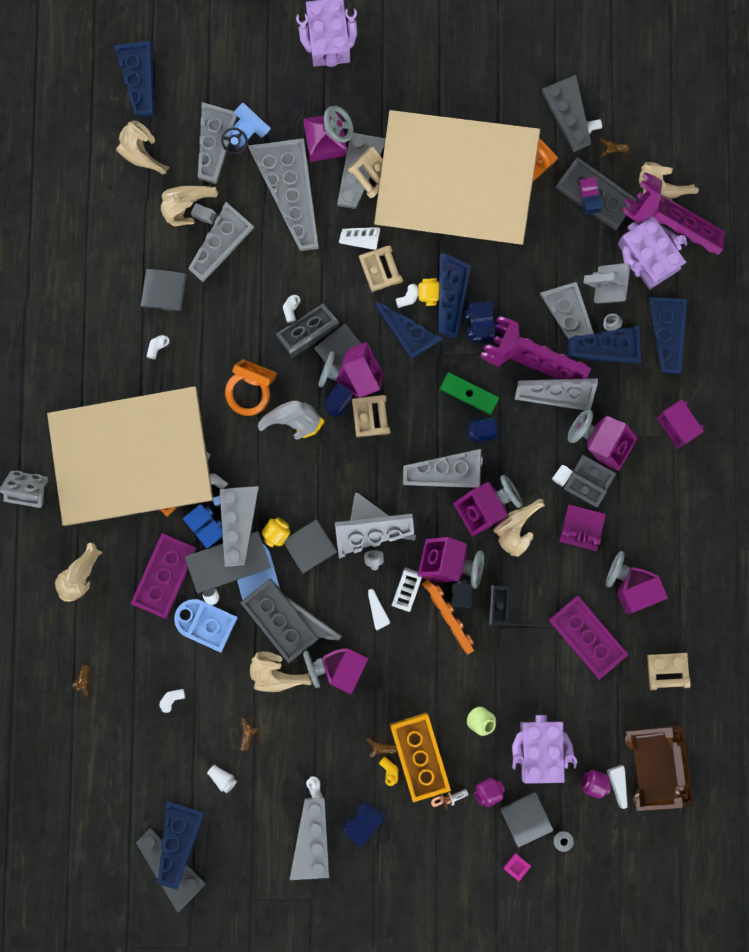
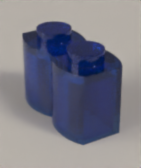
(481, 322)
(338, 400)
(481, 430)
(363, 824)

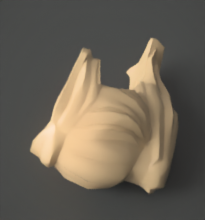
(132, 147)
(668, 190)
(179, 198)
(509, 529)
(72, 582)
(268, 679)

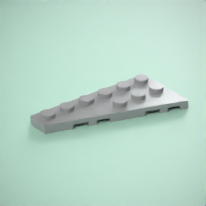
(287, 177)

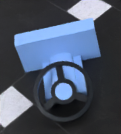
(244, 128)

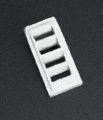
(360, 237)
(401, 605)
(379, 615)
(618, 783)

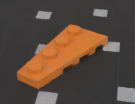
(446, 612)

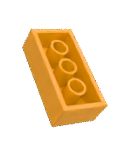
(420, 757)

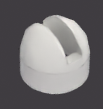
(211, 596)

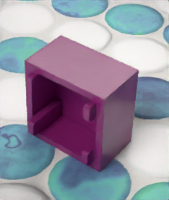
(679, 424)

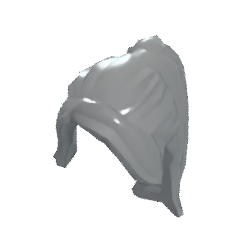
(294, 413)

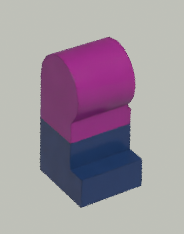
(590, 196)

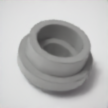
(612, 322)
(557, 839)

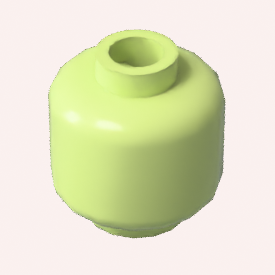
(481, 721)

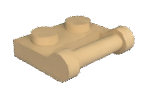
(372, 164)
(375, 272)
(364, 416)
(665, 665)

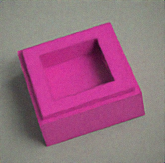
(517, 867)

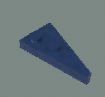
(412, 337)

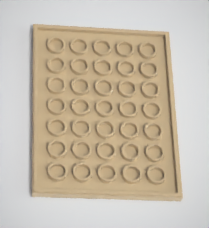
(457, 177)
(130, 456)

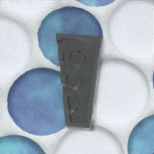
(568, 110)
(191, 882)

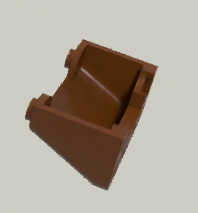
(660, 768)

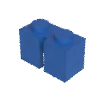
(204, 526)

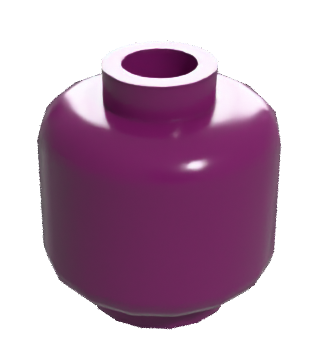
(596, 784)
(489, 792)

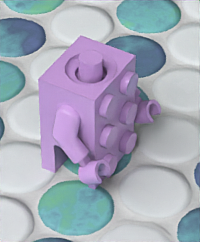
(328, 32)
(652, 251)
(542, 751)

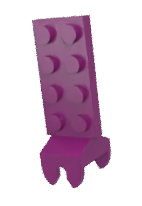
(674, 215)
(531, 354)

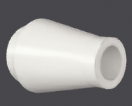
(222, 779)

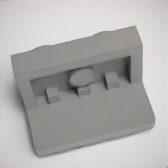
(609, 283)
(24, 489)

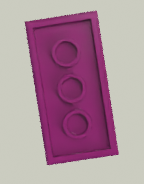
(163, 576)
(588, 637)

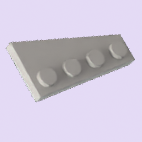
(212, 154)
(351, 188)
(224, 237)
(568, 310)
(562, 393)
(448, 471)
(237, 518)
(363, 533)
(311, 847)

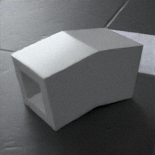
(204, 214)

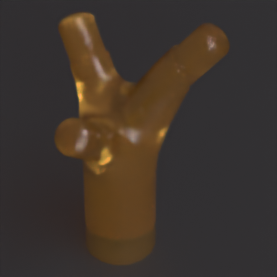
(613, 147)
(81, 682)
(247, 734)
(379, 748)

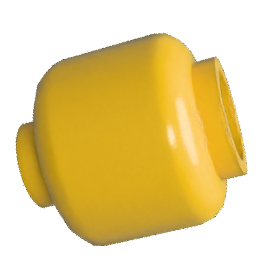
(429, 291)
(276, 532)

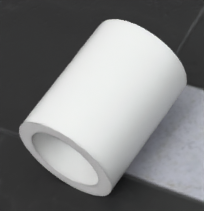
(562, 475)

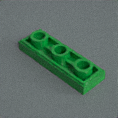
(458, 387)

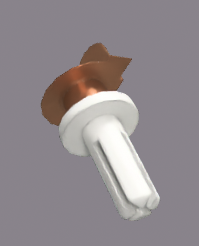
(450, 798)

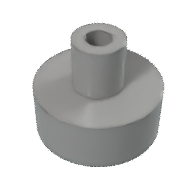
(374, 559)

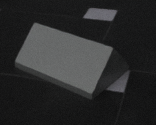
(308, 330)

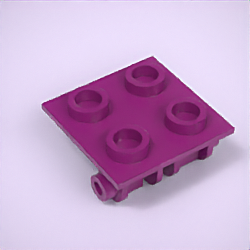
(582, 527)

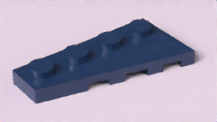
(137, 69)
(452, 291)
(669, 329)
(610, 346)
(178, 840)

